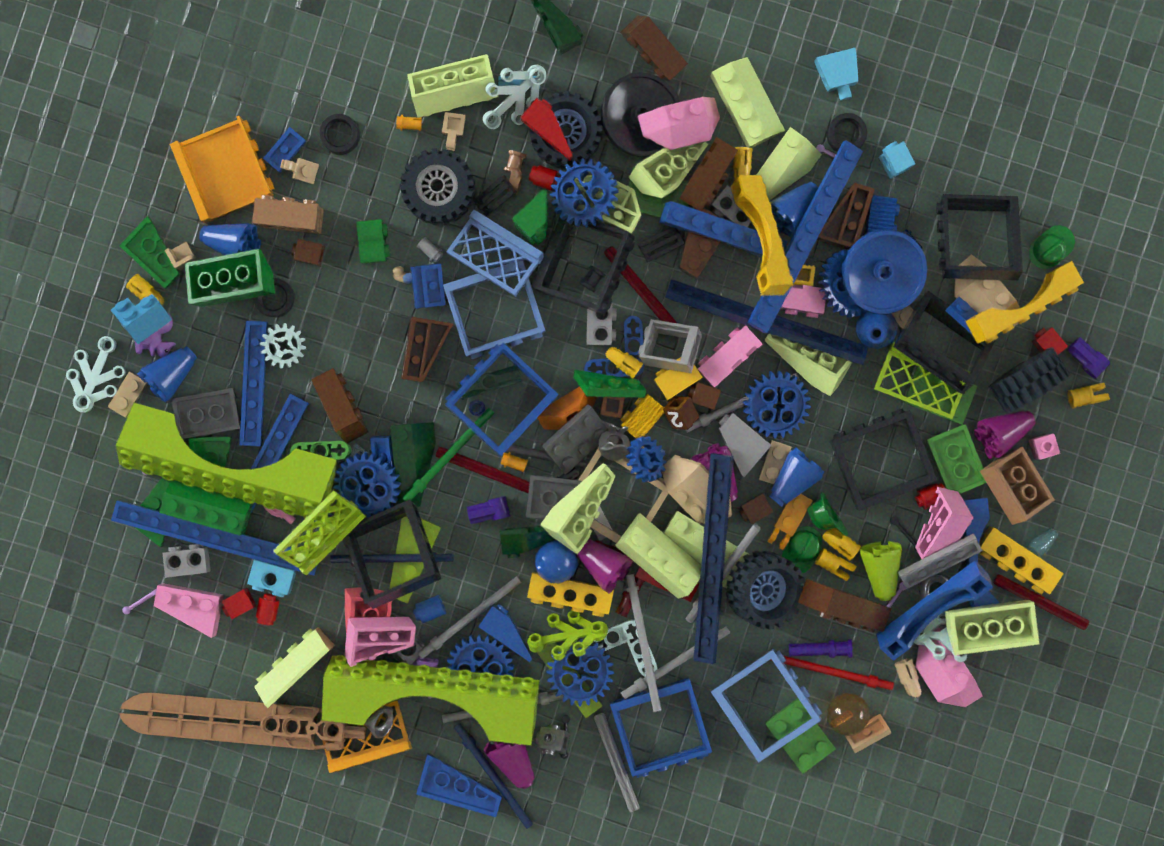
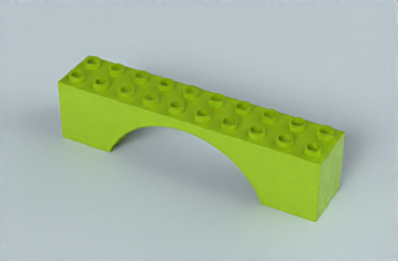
(290, 485)
(499, 703)

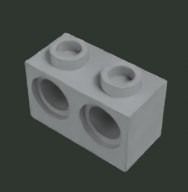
(728, 214)
(595, 324)
(187, 566)

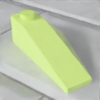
(788, 163)
(665, 169)
(815, 366)
(574, 514)

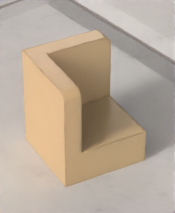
(181, 255)

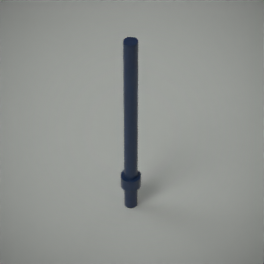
(391, 558)
(469, 743)

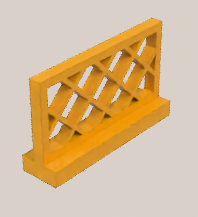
(375, 752)

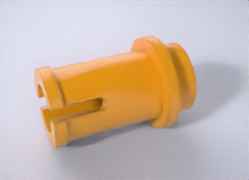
(408, 123)
(513, 462)

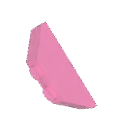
(681, 123)
(947, 678)

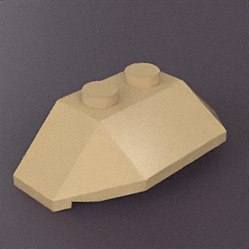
(984, 293)
(688, 485)

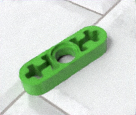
(335, 445)

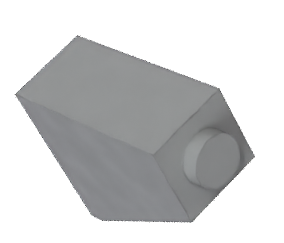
(743, 442)

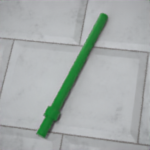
(420, 484)

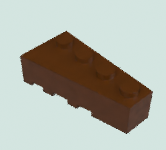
(844, 607)

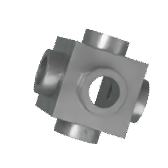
(552, 740)

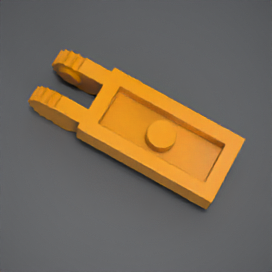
(790, 519)

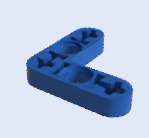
(627, 330)

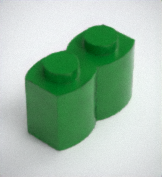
(372, 241)

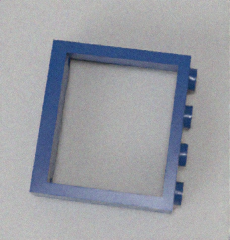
(480, 369)
(677, 758)

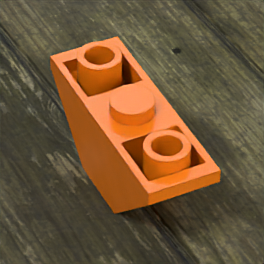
(564, 409)

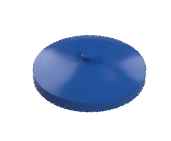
(884, 271)

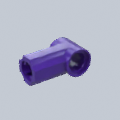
(1093, 361)
(493, 509)

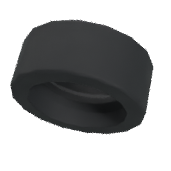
(849, 117)
(323, 134)
(285, 308)

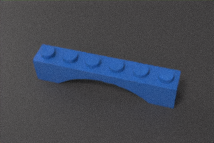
(713, 227)
(980, 512)
(964, 586)

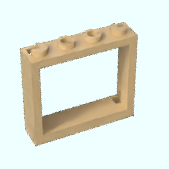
(659, 483)

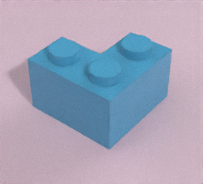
(141, 319)

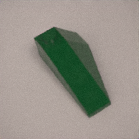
(559, 27)
(412, 455)
(523, 539)

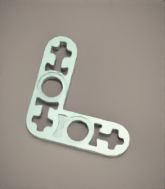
(625, 637)

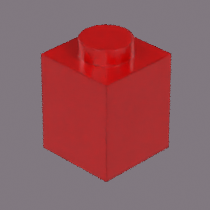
(1049, 338)
(238, 603)

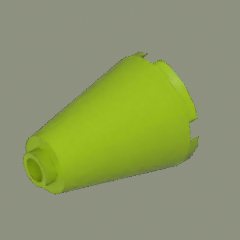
(882, 567)

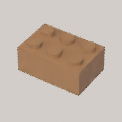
(288, 214)
(1017, 485)

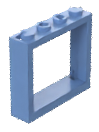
(477, 279)
(801, 692)

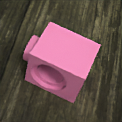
(1044, 446)

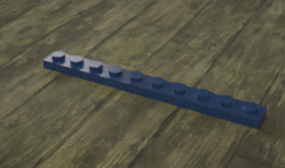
(780, 327)
(713, 558)

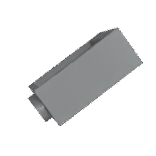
(673, 329)

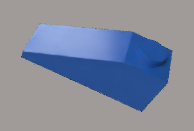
(502, 627)

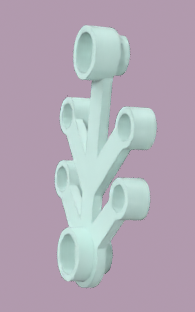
(516, 94)
(93, 377)
(929, 635)

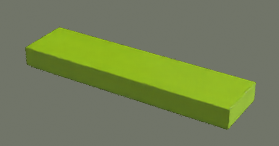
(586, 710)

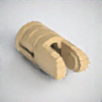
(908, 676)

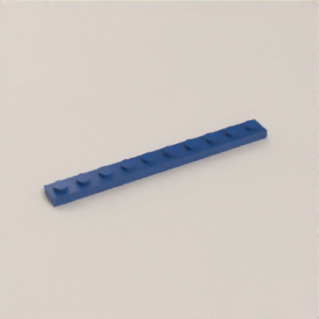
(809, 229)
(242, 545)

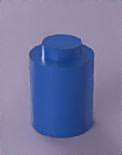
(429, 609)

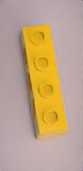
(1048, 576)
(599, 608)

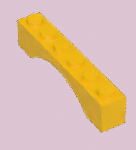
(752, 199)
(1056, 283)

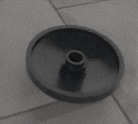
(625, 101)

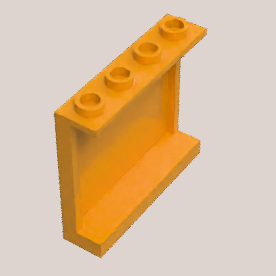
(222, 170)

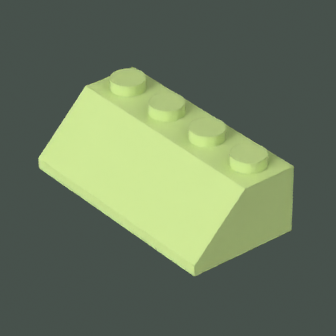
(451, 85)
(747, 102)
(690, 536)
(660, 557)
(992, 627)
(293, 666)

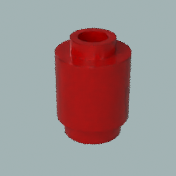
(543, 177)
(927, 496)
(267, 609)

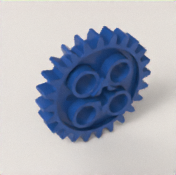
(568, 203)
(838, 297)
(795, 404)
(381, 476)
(466, 655)
(574, 690)

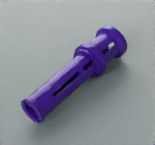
(830, 649)

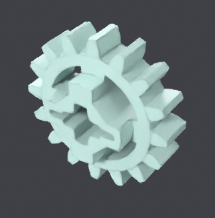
(286, 337)

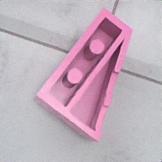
(804, 300)
(728, 355)
(946, 524)
(191, 606)
(377, 636)

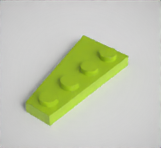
(406, 544)

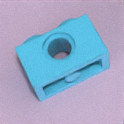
(896, 159)
(259, 581)

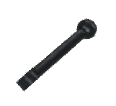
(895, 521)
(565, 719)

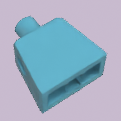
(839, 71)

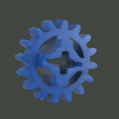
(646, 459)

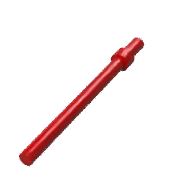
(871, 680)

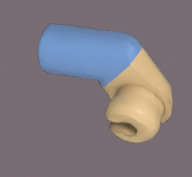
(402, 276)

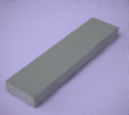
(940, 561)

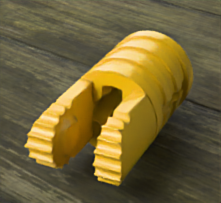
(742, 161)
(142, 288)
(624, 361)
(1085, 395)
(841, 543)
(832, 562)

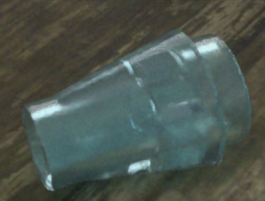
(1043, 542)

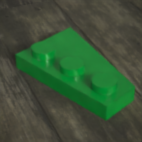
(608, 386)

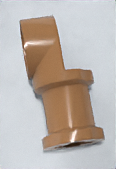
(514, 166)

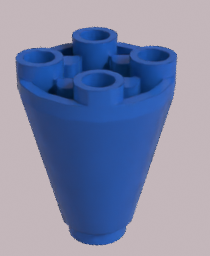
(791, 207)
(230, 237)
(869, 322)
(168, 372)
(795, 477)

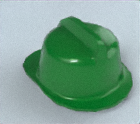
(1052, 247)
(824, 516)
(803, 548)

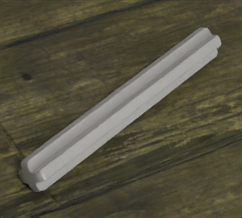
(616, 762)

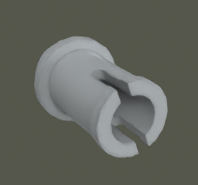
(430, 250)

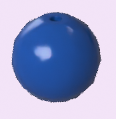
(555, 562)

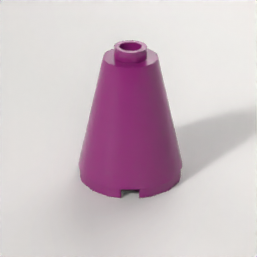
(512, 761)

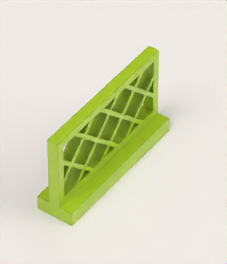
(896, 353)
(330, 533)

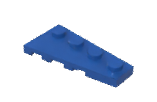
(453, 787)

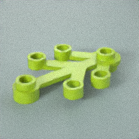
(592, 631)

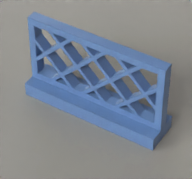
(508, 241)

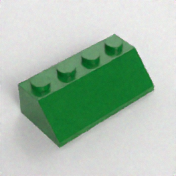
(533, 219)
(228, 278)
(206, 508)

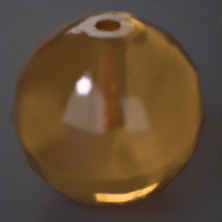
(848, 714)

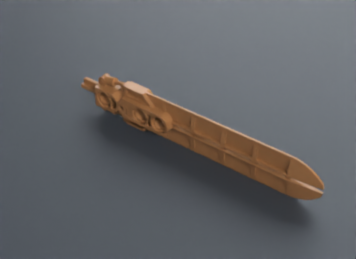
(230, 732)

